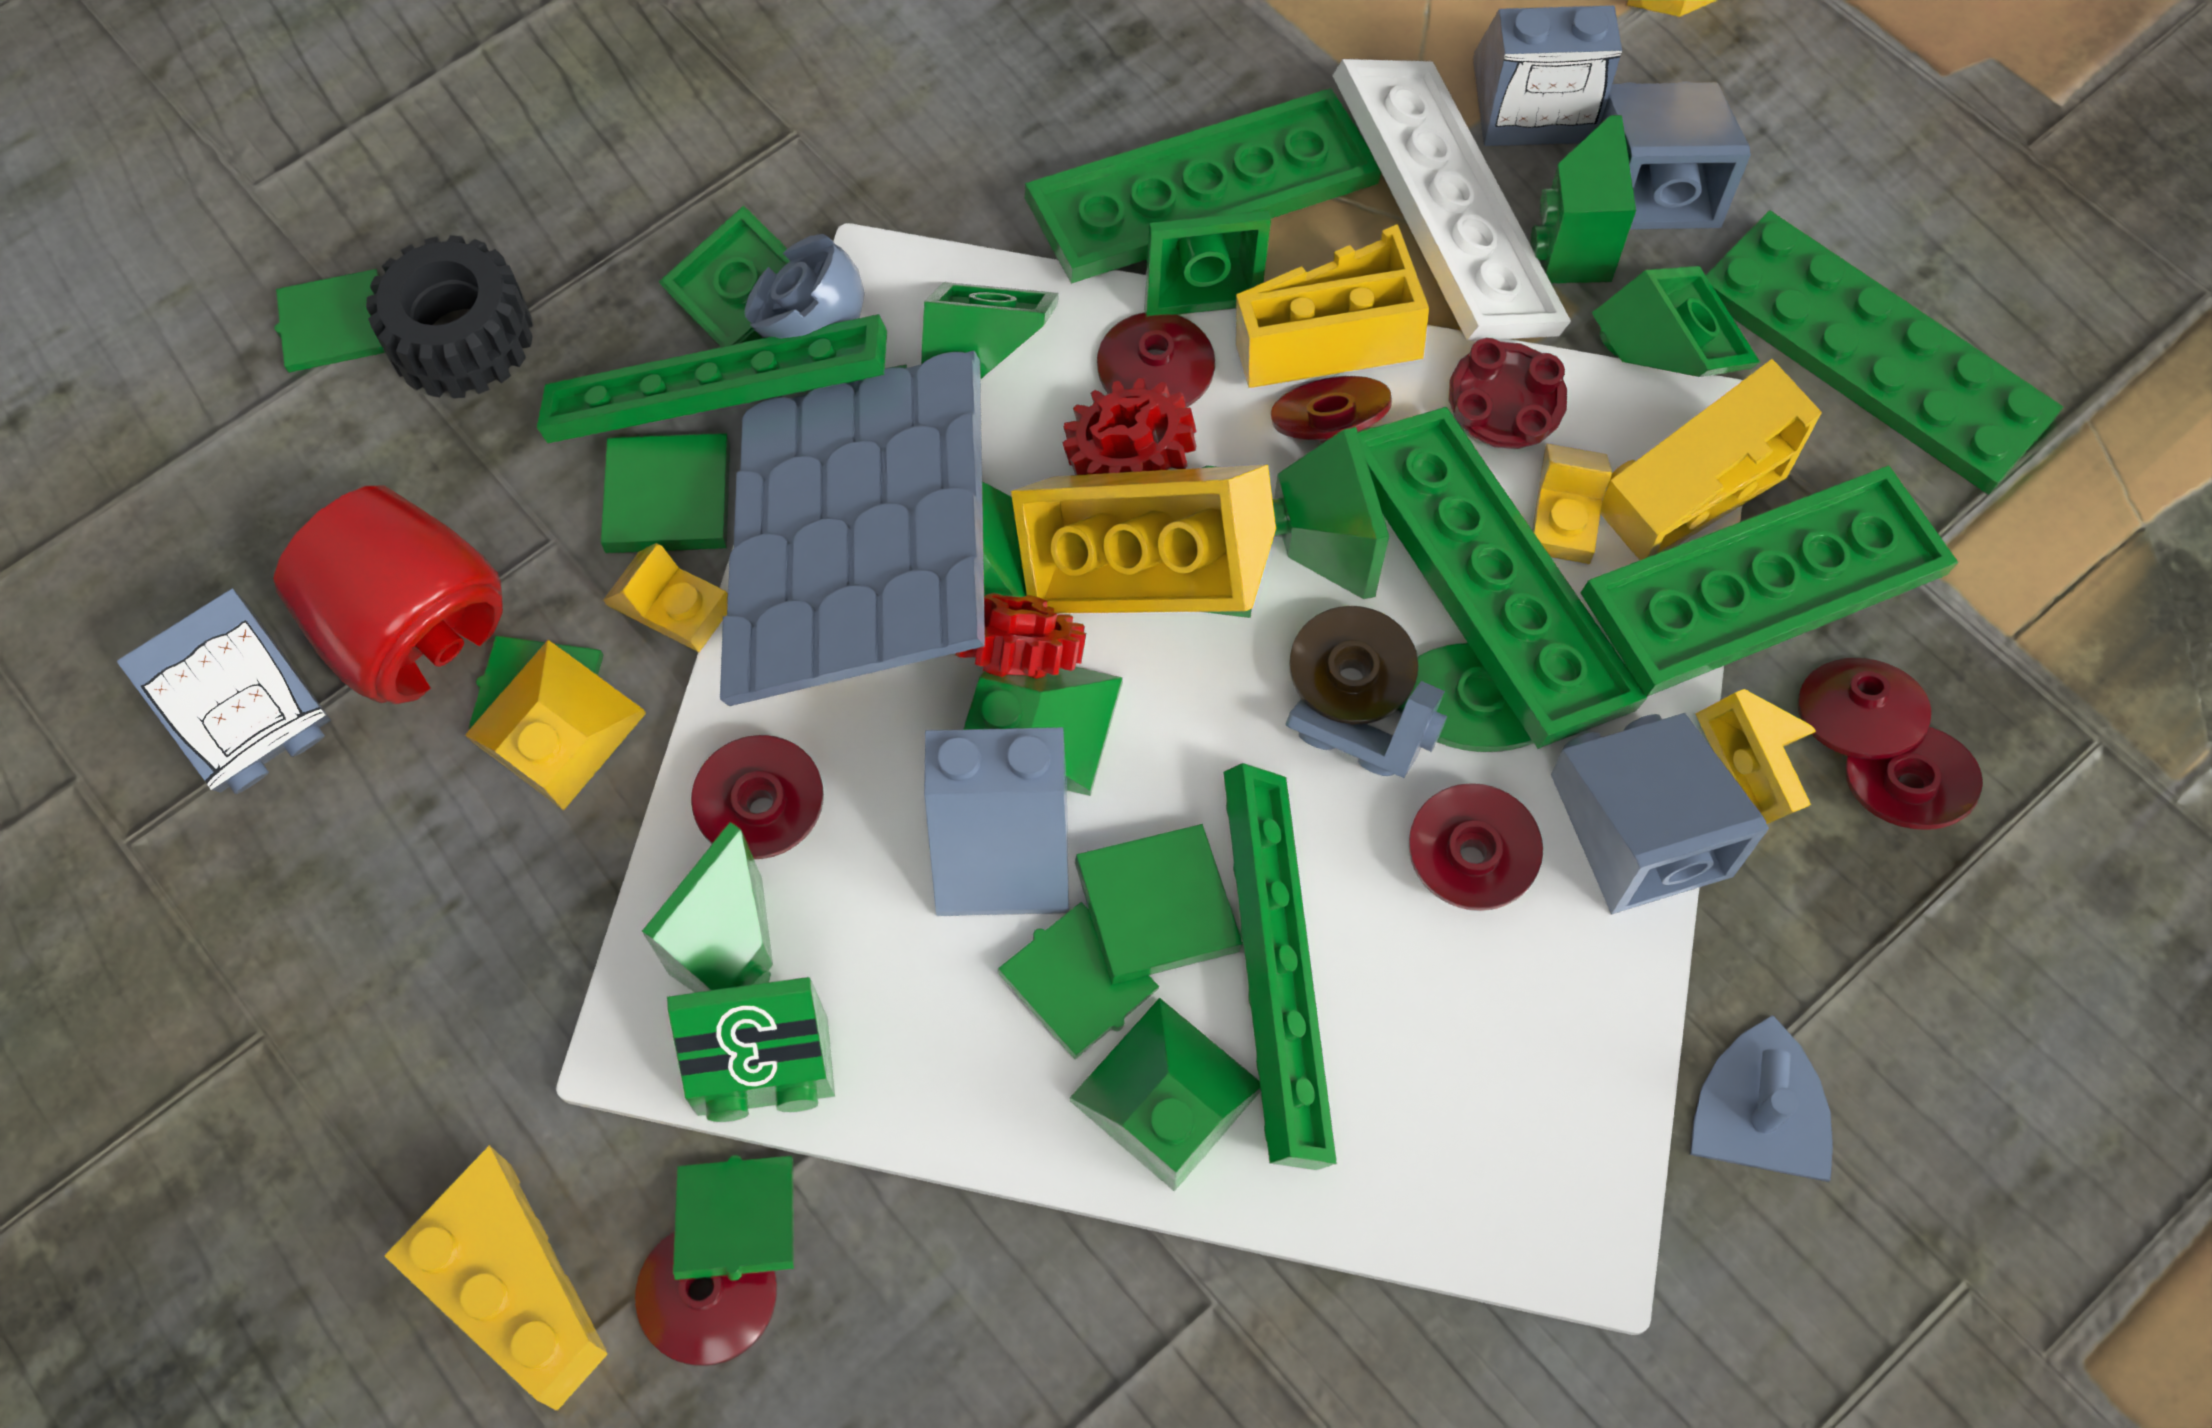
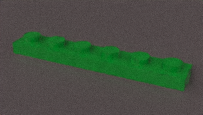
(713, 379)
(1278, 970)

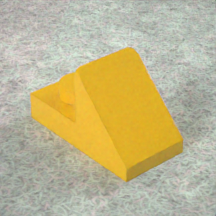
(1570, 501)
(668, 598)
(1751, 742)

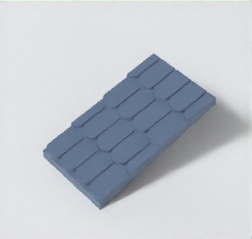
(856, 530)

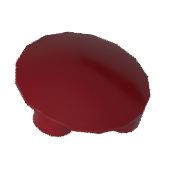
(1508, 394)

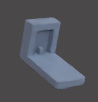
(1374, 748)

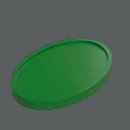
(1473, 705)

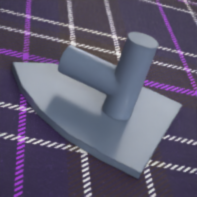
(1765, 1107)

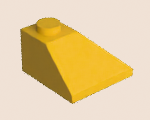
(555, 724)

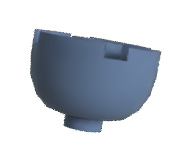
(808, 292)

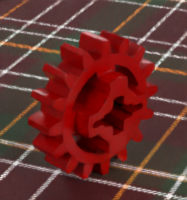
(1130, 431)
(1027, 638)

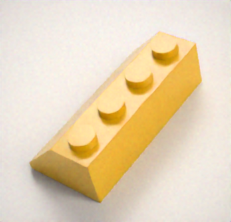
(1146, 539)

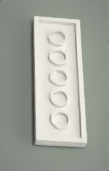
(1450, 200)

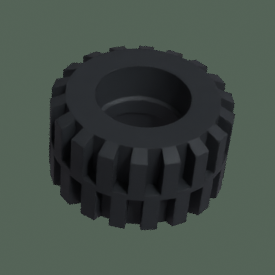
(442, 280)

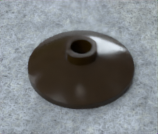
(1356, 640)

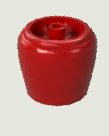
(383, 586)

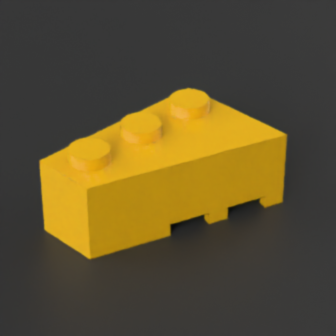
(1335, 318)
(1711, 463)
(500, 1282)

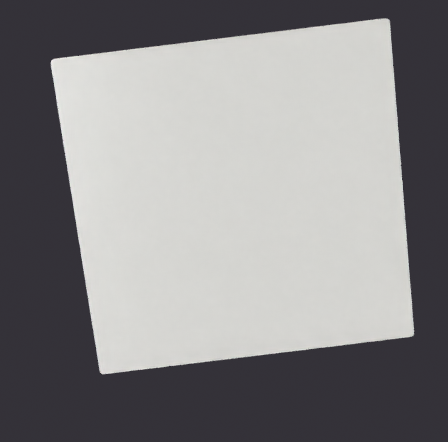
(1482, 1068)

